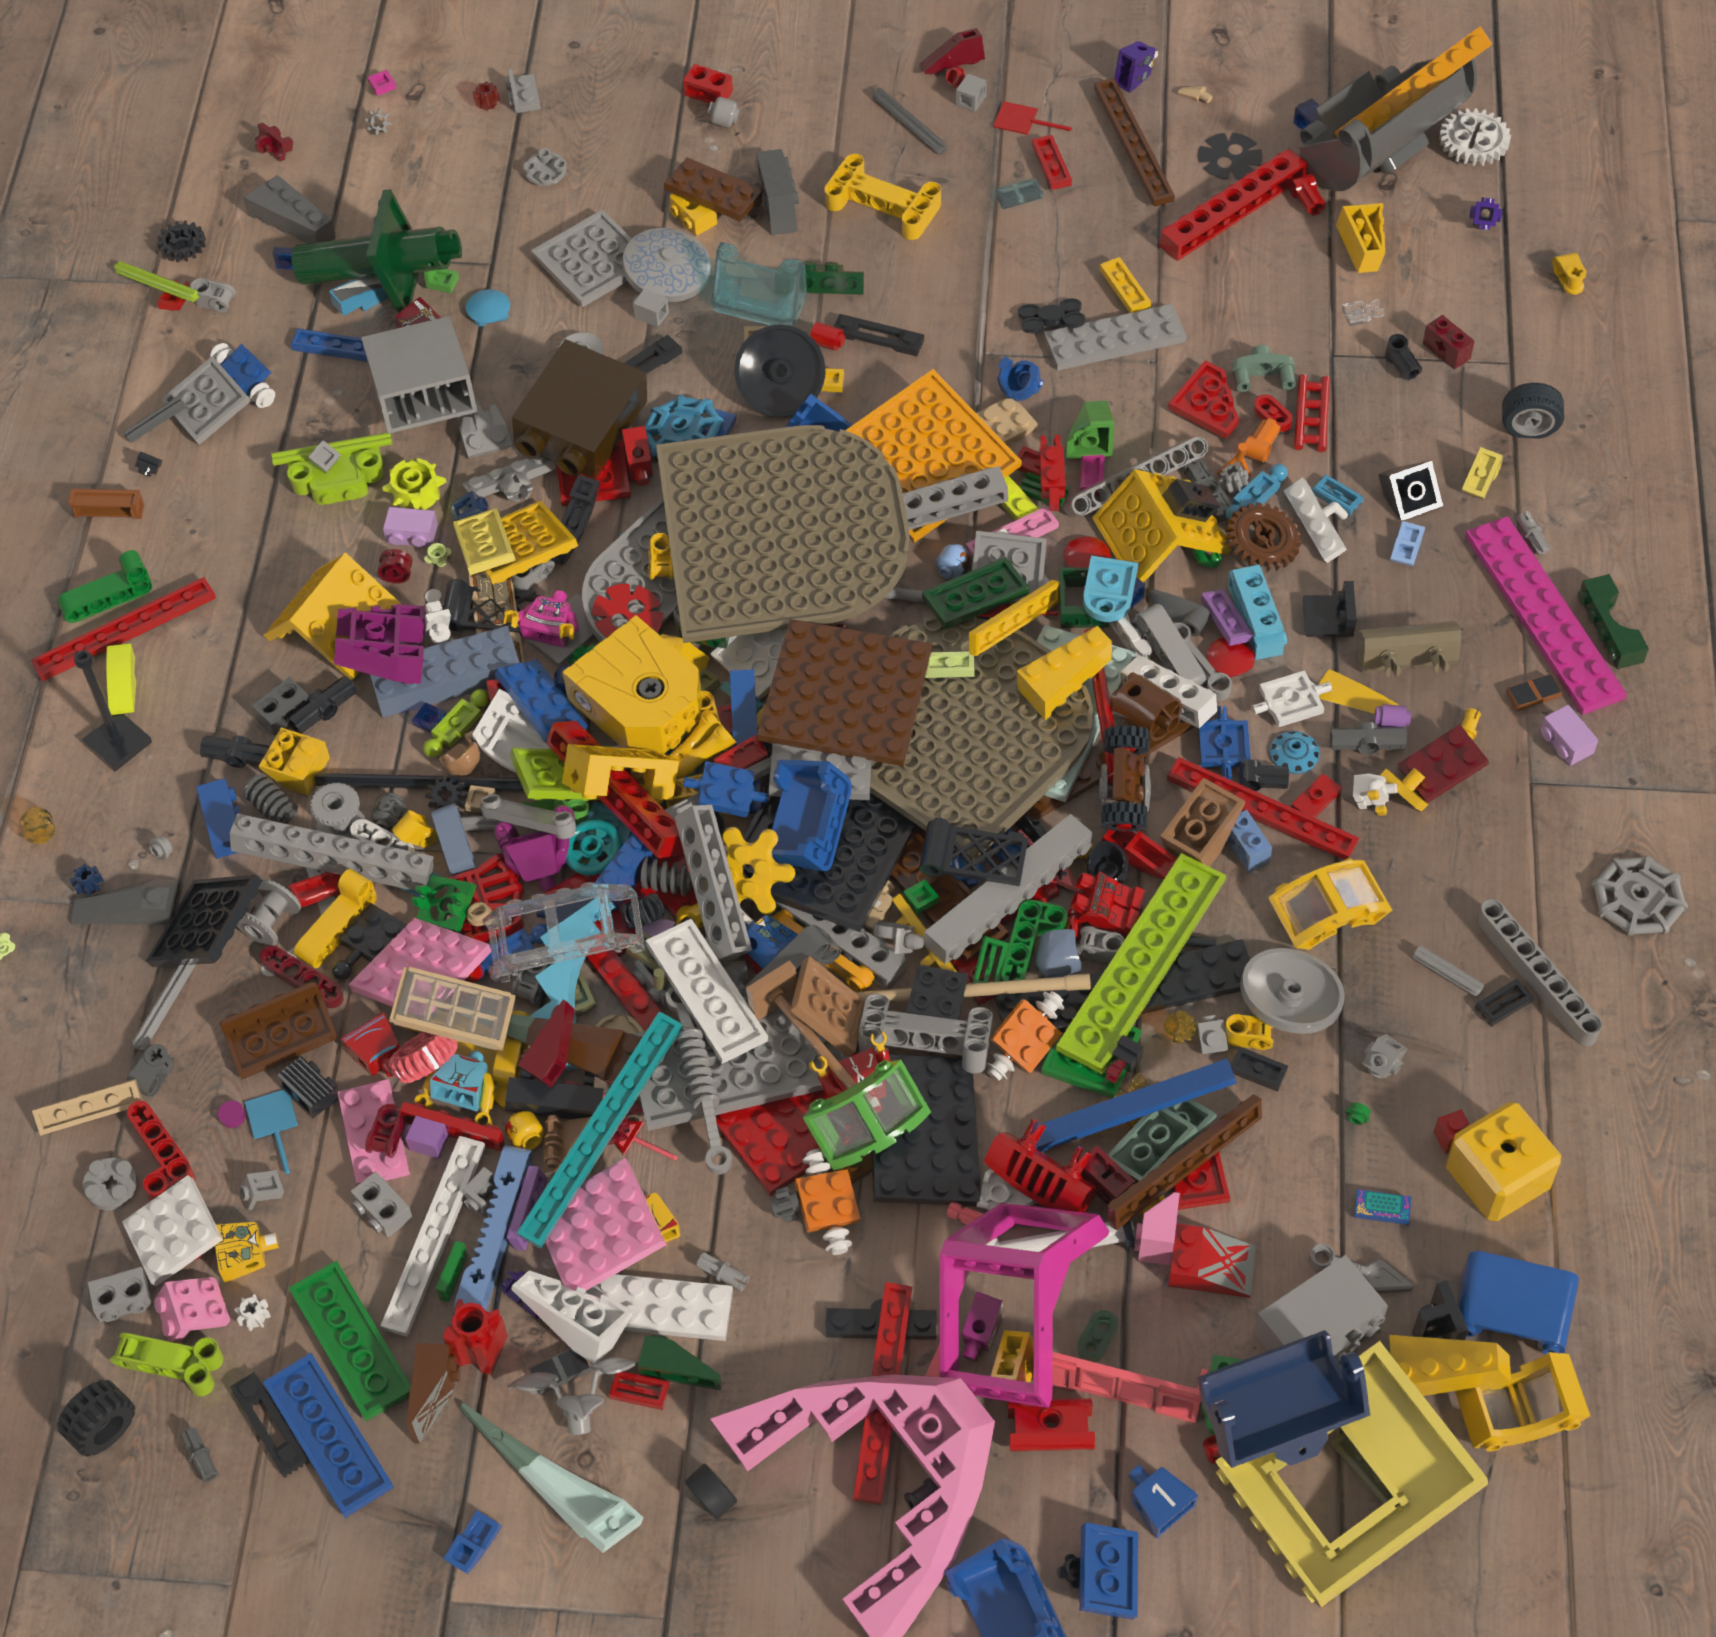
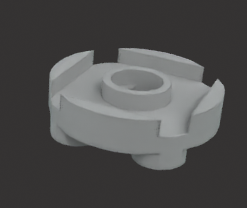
(104, 1170)

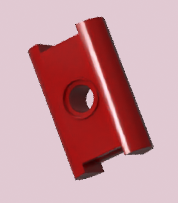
(1069, 1434)

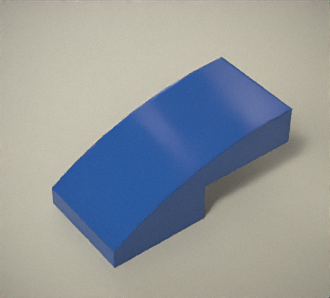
(473, 1542)

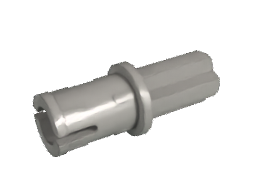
(1533, 533)
(722, 1271)

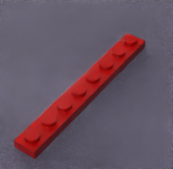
(124, 628)
(1270, 811)
(886, 1361)

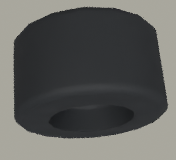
(711, 1491)

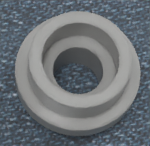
(160, 848)

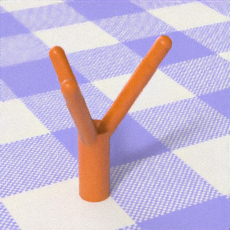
(1239, 456)

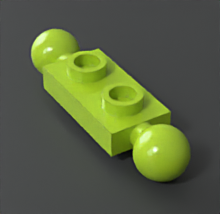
(456, 723)

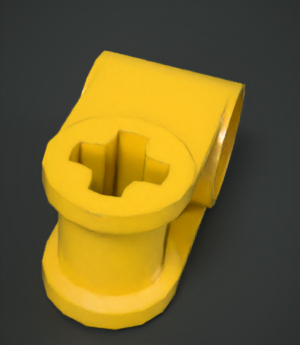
(1570, 272)
(660, 559)
(415, 829)
(1250, 1032)

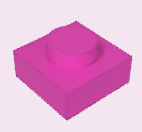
(381, 82)

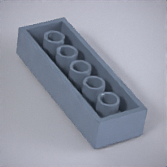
(449, 671)

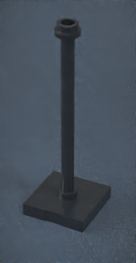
(118, 737)

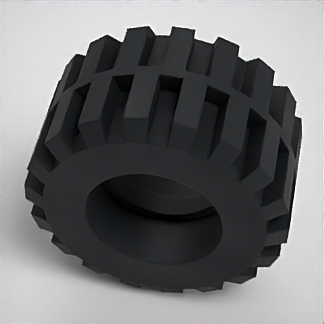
(96, 1417)

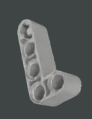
(1168, 643)

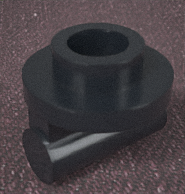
(147, 464)

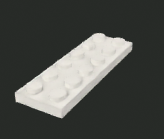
(706, 991)
(671, 1305)

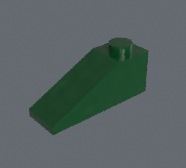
(671, 1362)

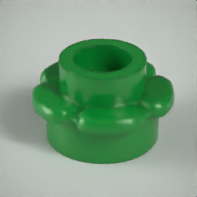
(1358, 1113)

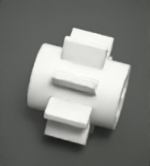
(249, 1305)

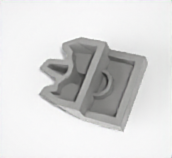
(484, 432)

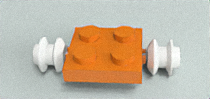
(1025, 1036)
(827, 1201)

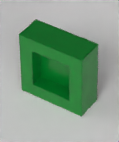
(921, 896)

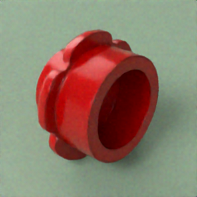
(955, 76)

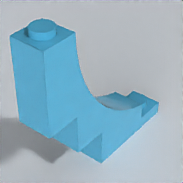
(561, 977)

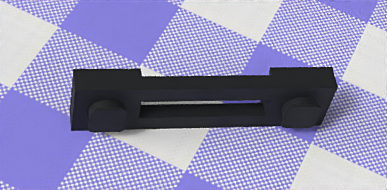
(908, 342)
(665, 349)
(287, 1455)

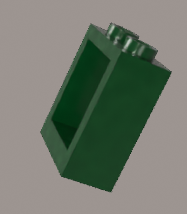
(1076, 615)

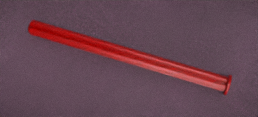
(1104, 713)

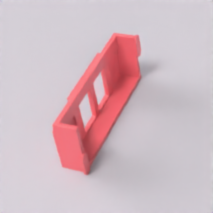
(1125, 1386)

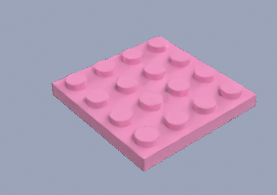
(423, 948)
(604, 1229)

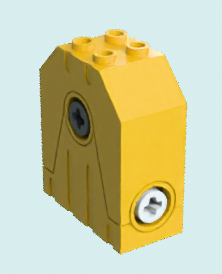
(637, 689)

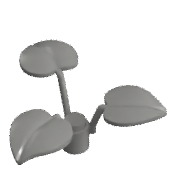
(575, 1407)

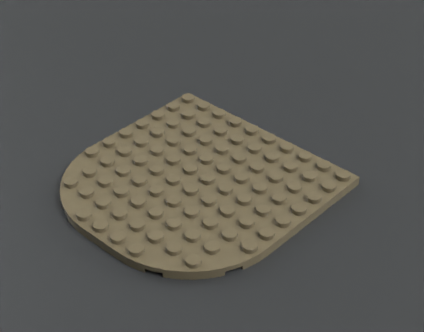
(780, 529)
(978, 742)

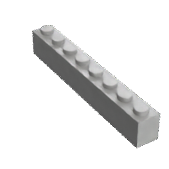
(994, 900)

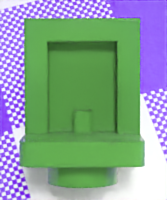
(441, 280)

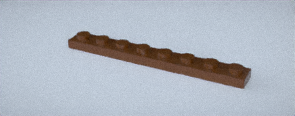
(1134, 142)
(1184, 1162)

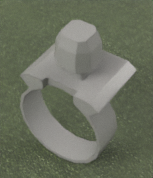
(903, 934)

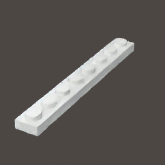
(432, 1237)

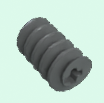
(269, 799)
(666, 878)

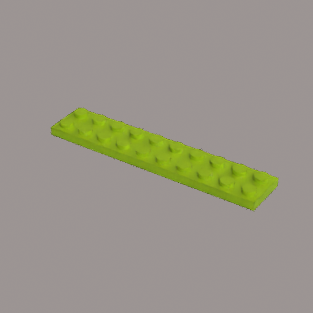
(1141, 963)

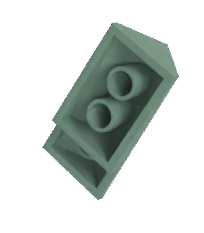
(1160, 1137)

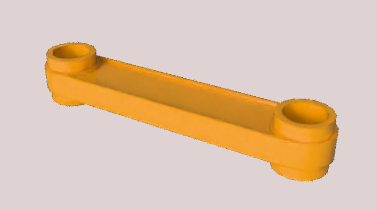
(856, 977)

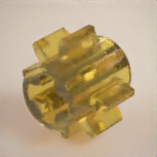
(1179, 1027)

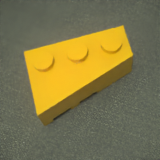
(1363, 235)

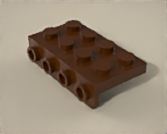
(714, 189)
(278, 1029)

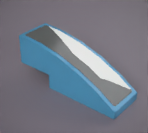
(356, 294)

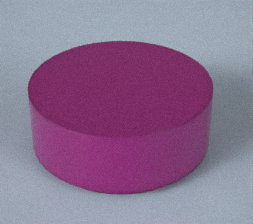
(231, 1114)

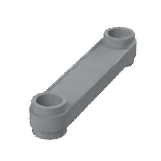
(528, 816)

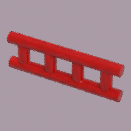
(1321, 422)

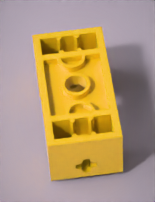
(589, 769)

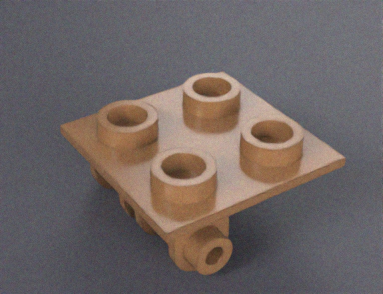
(559, 1139)

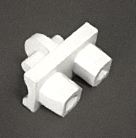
(436, 623)

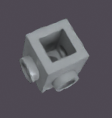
(1384, 1057)

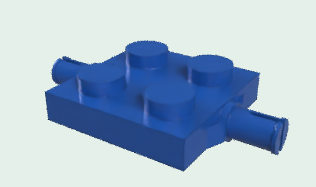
(1224, 743)
(726, 789)

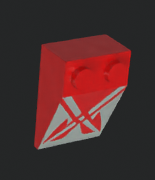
(1211, 1262)

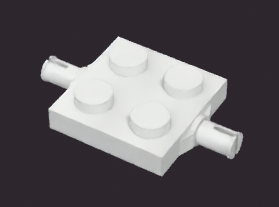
(1291, 698)

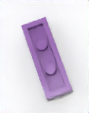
(1226, 617)
(532, 1188)

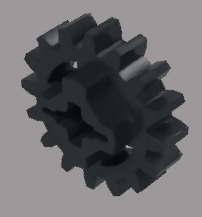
(181, 241)

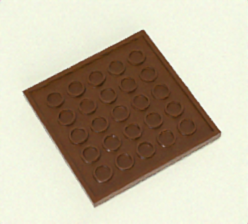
(845, 692)

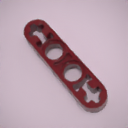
(304, 973)

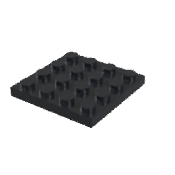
(204, 921)

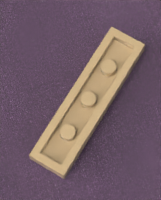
(86, 1107)

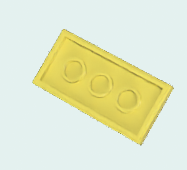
(483, 541)

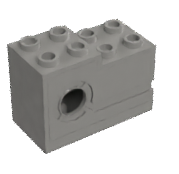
(1332, 1301)

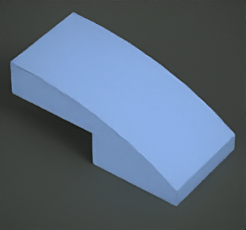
(1407, 543)

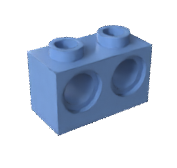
(1249, 843)

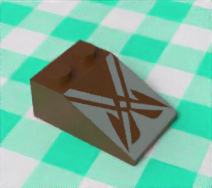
(431, 1386)

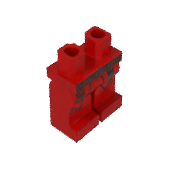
(1107, 903)

